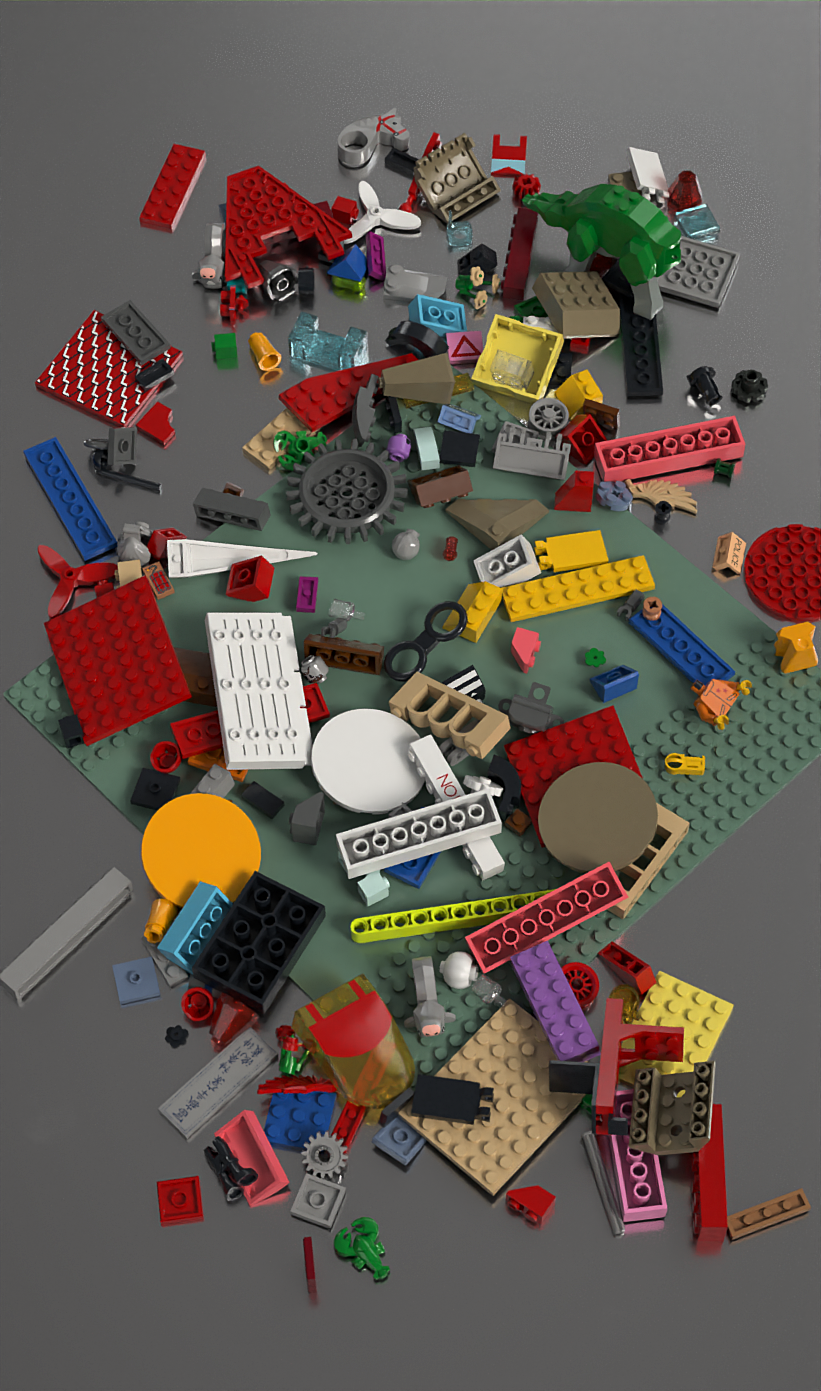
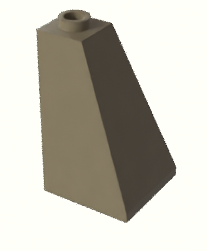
(420, 380)

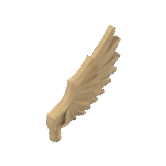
(663, 491)

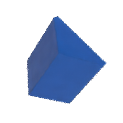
(351, 265)
(615, 682)

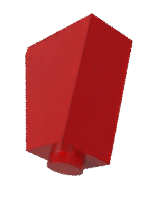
(576, 493)

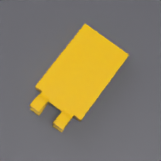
(572, 551)

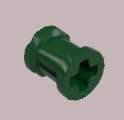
(724, 468)

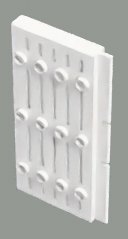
(258, 691)

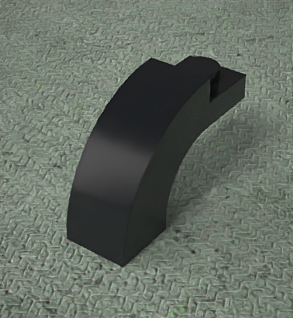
(506, 776)

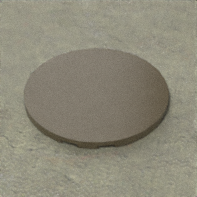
(598, 817)

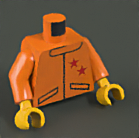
(717, 698)

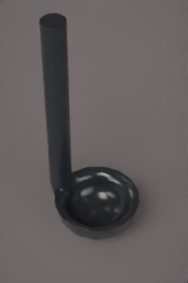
(100, 462)

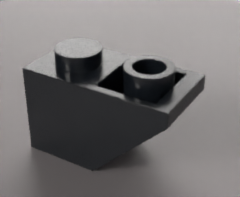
(479, 256)

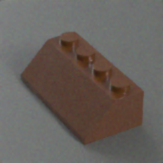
(345, 653)

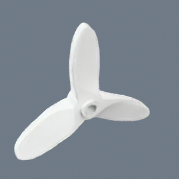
(378, 216)

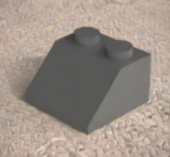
(307, 819)

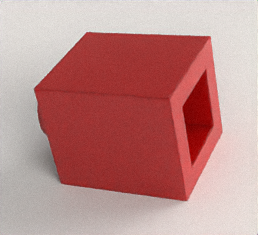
(344, 210)

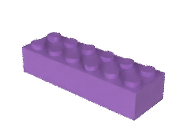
(555, 1004)

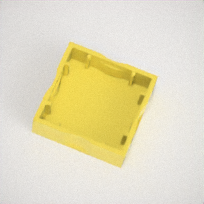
(528, 342)

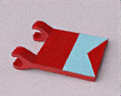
(508, 159)

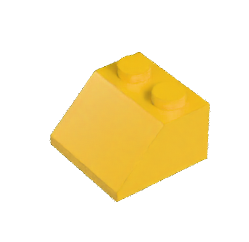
(575, 390)

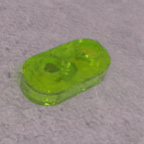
(348, 283)

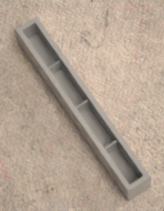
(65, 932)

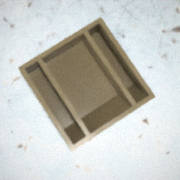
(578, 304)

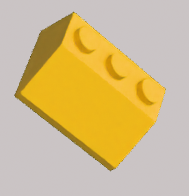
(480, 603)

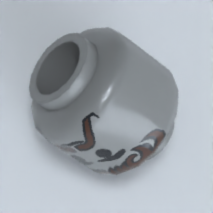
(314, 669)

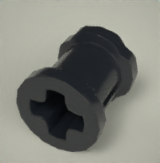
(662, 513)

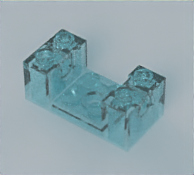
(309, 344)

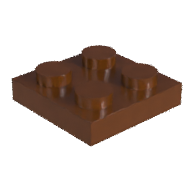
(602, 414)

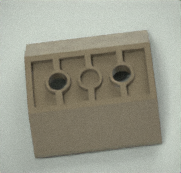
(660, 1113)

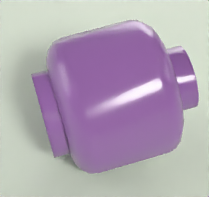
(399, 447)

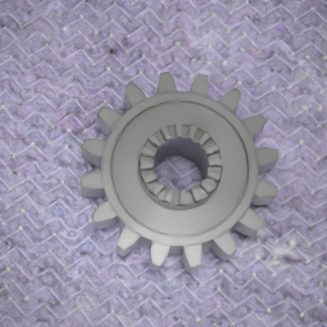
(321, 1165)

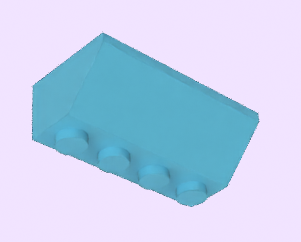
(195, 925)

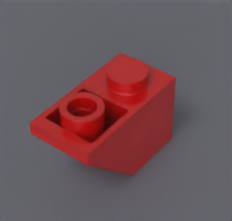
(532, 1201)

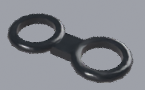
(426, 640)

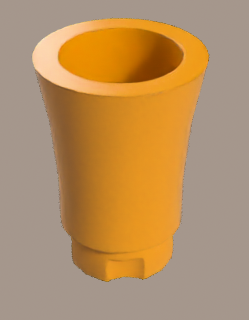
(265, 353)
(159, 920)

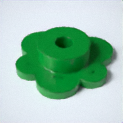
(595, 658)

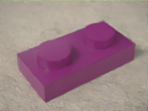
(307, 594)

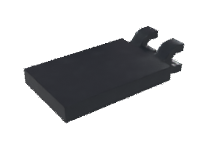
(450, 1100)

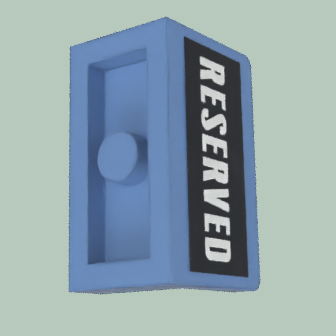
(458, 418)

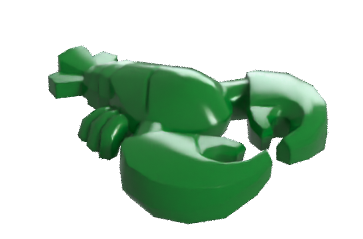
(297, 446)
(363, 1246)

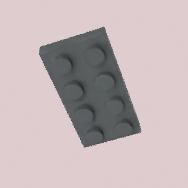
(135, 332)

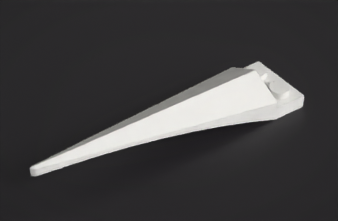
(200, 558)

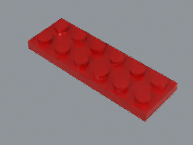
(172, 186)

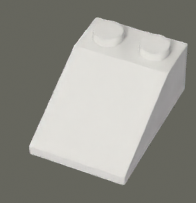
(508, 563)

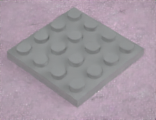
(701, 273)

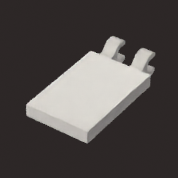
(648, 173)

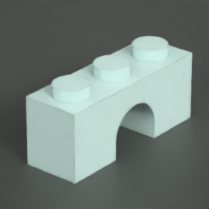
(372, 887)

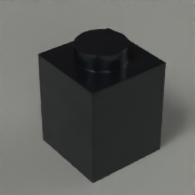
(71, 731)

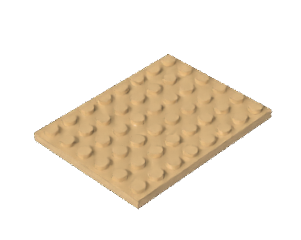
(514, 1060)

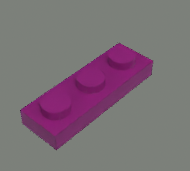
(376, 256)

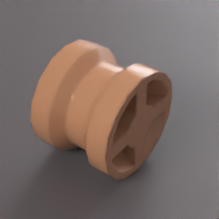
(652, 613)

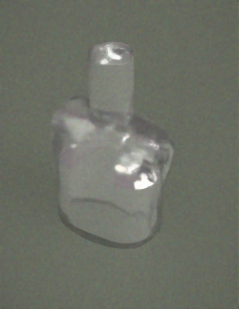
(344, 610)
(488, 990)

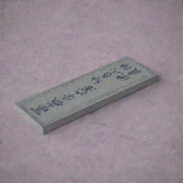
(218, 1082)

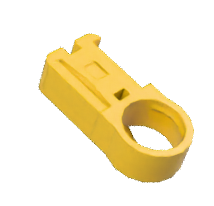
(688, 766)

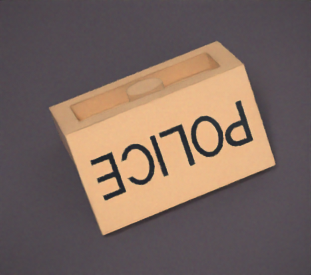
(729, 553)

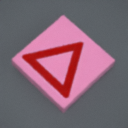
(464, 347)

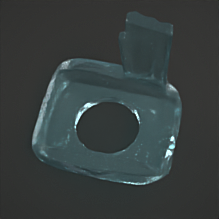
(453, 226)

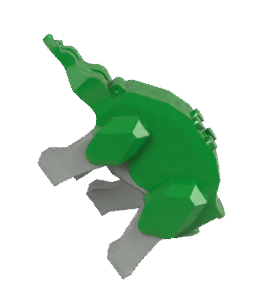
(618, 226)

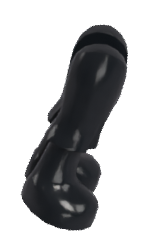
(227, 1163)

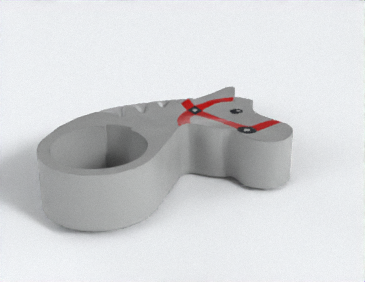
(369, 132)

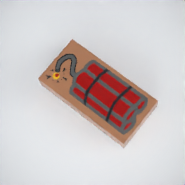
(158, 580)

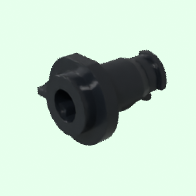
(703, 380)

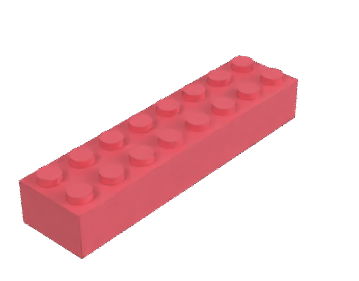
(669, 449)
(546, 917)

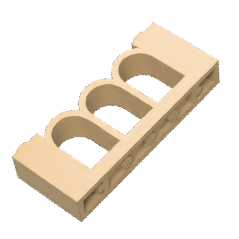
(477, 742)
(673, 830)

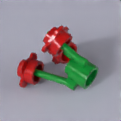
(290, 1043)

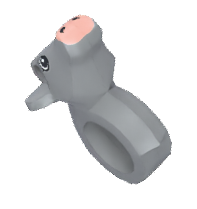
(212, 266)
(429, 1015)

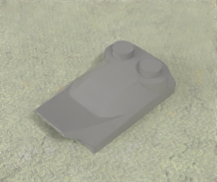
(406, 284)

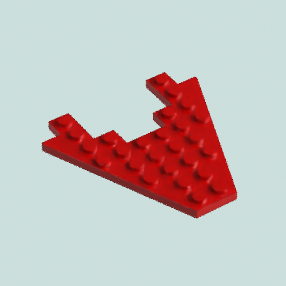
(266, 207)

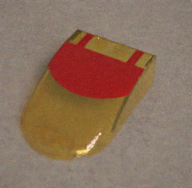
(357, 1043)

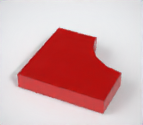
(156, 423)

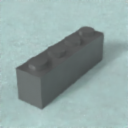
(231, 509)

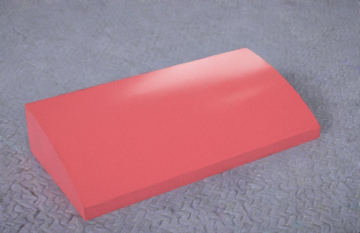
(254, 1151)

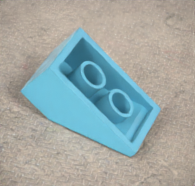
(438, 314)

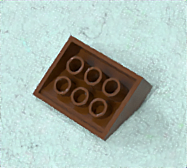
(198, 675)

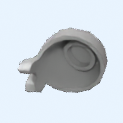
(406, 544)

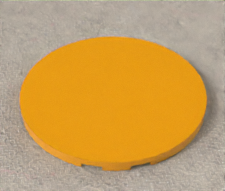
(199, 841)

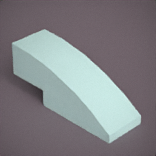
(426, 448)

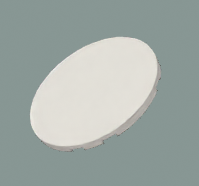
(366, 762)

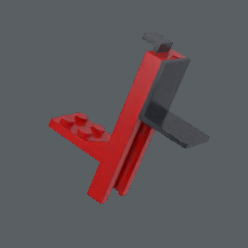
(601, 1078)

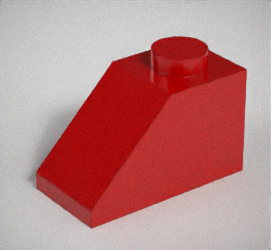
(158, 542)

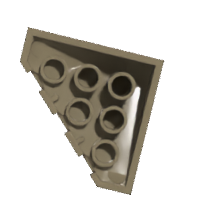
(497, 520)

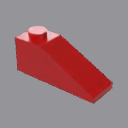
(628, 967)

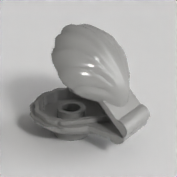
(132, 547)

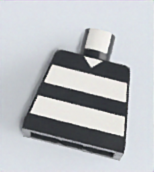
(467, 683)

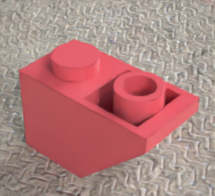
(524, 646)

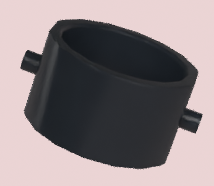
(306, 280)

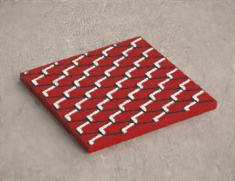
(99, 373)

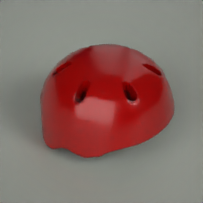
(168, 762)
(198, 1000)

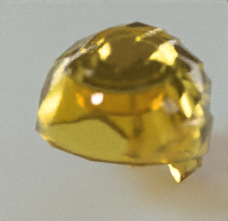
(630, 1001)

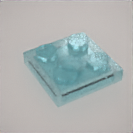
(697, 222)

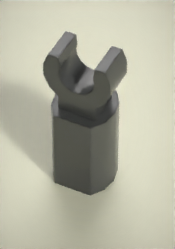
(631, 604)
(334, 627)

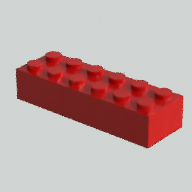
(710, 1184)

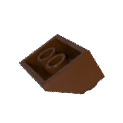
(440, 486)

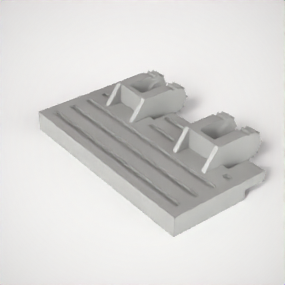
(532, 458)

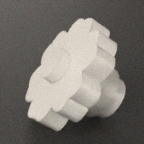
(482, 783)

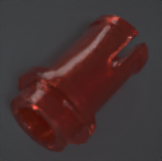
(450, 549)

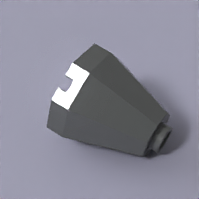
(278, 279)

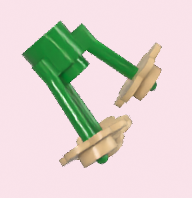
(466, 283)

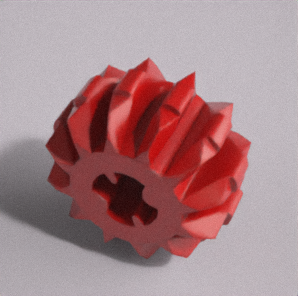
(525, 185)

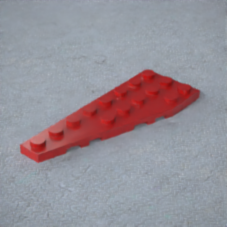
(331, 395)

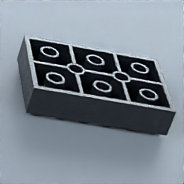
(259, 942)

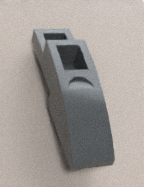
(362, 412)

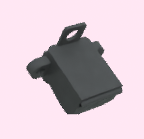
(530, 713)

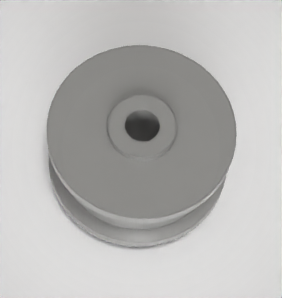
(548, 416)

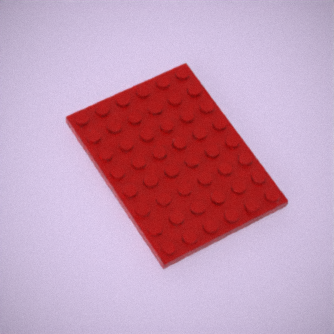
(117, 660)

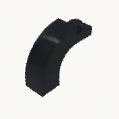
(418, 336)

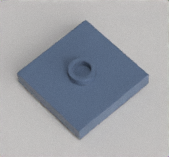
(136, 980)
(399, 1140)

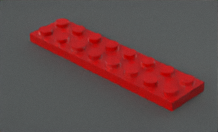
(203, 732)

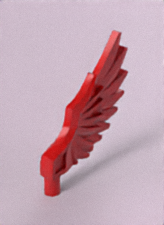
(296, 1085)

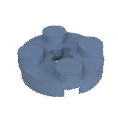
(614, 495)

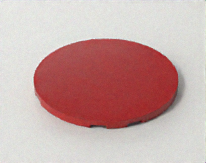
(786, 572)

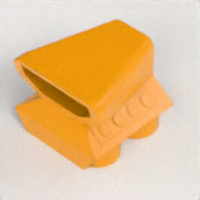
(796, 647)

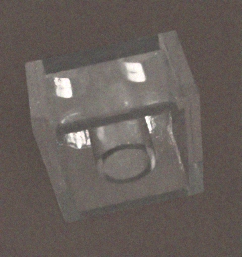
(511, 370)

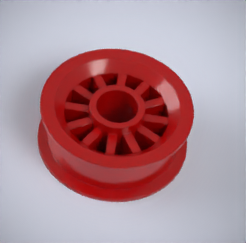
(590, 976)

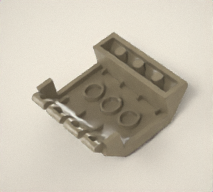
(453, 179)

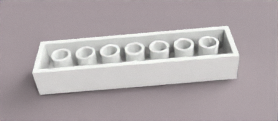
(418, 833)

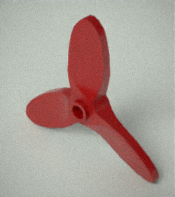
(71, 577)

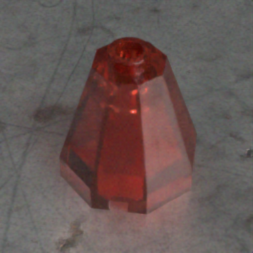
(684, 192)
(230, 1020)

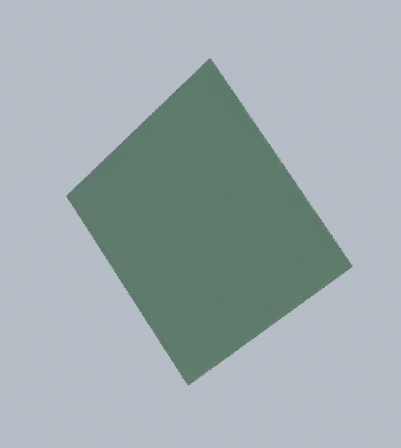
(747, 763)

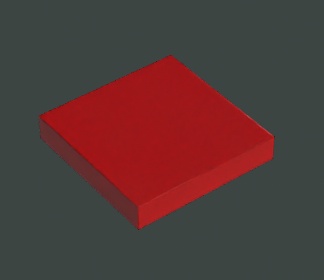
(179, 1200)

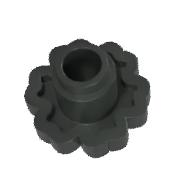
(749, 386)

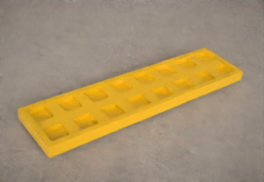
(577, 588)

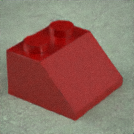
(582, 434)
(250, 579)

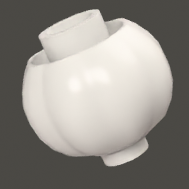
(459, 970)

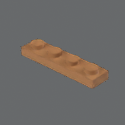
(767, 1213)

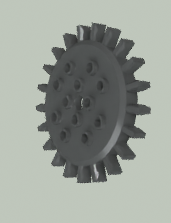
(350, 465)

